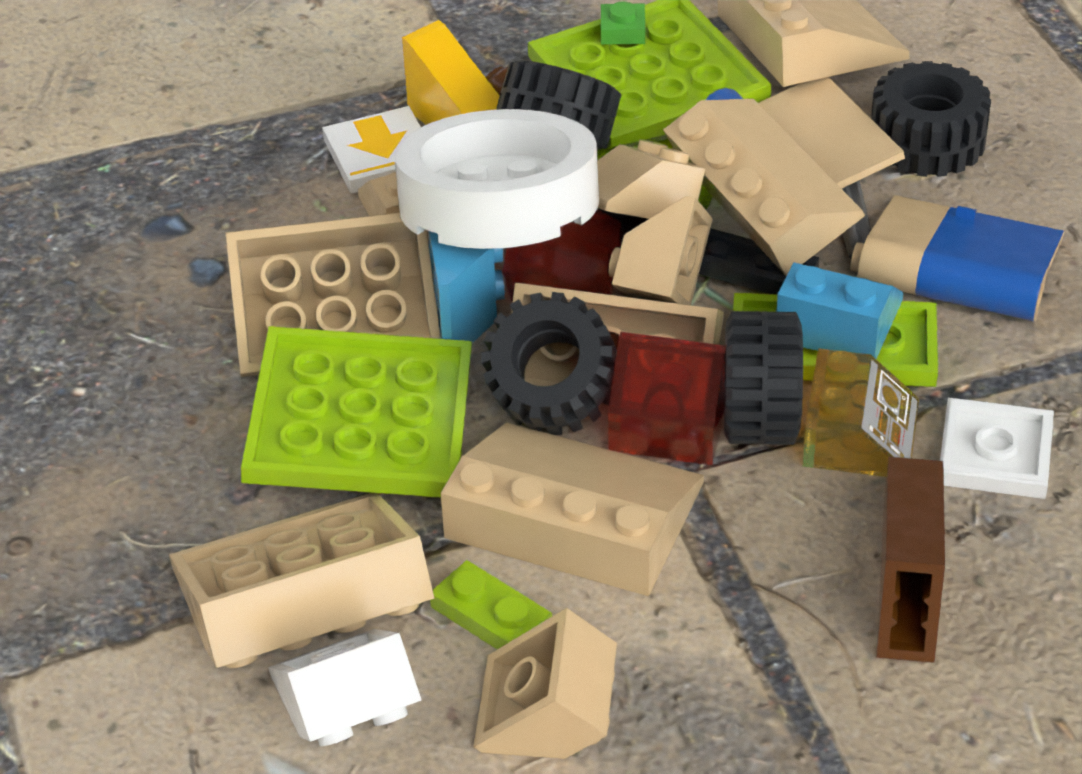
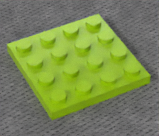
(660, 79)
(357, 412)

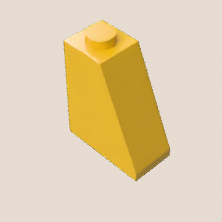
(442, 76)

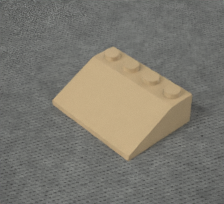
(811, 37)
(332, 278)
(569, 506)
(302, 579)

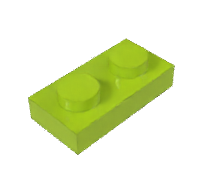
(486, 605)

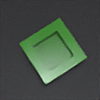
(623, 23)

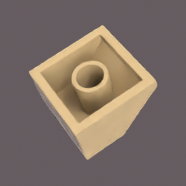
(646, 179)
(663, 254)
(547, 690)

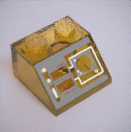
(857, 415)

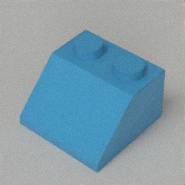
(465, 288)
(839, 309)

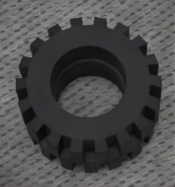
(563, 93)
(933, 116)
(525, 333)
(763, 377)

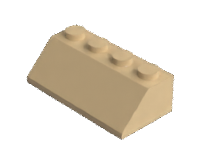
(764, 179)
(640, 316)

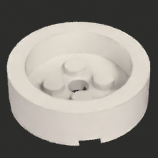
(497, 177)

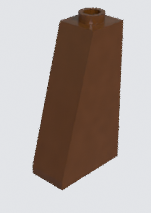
(911, 560)

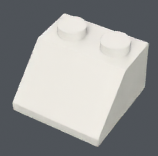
(346, 686)

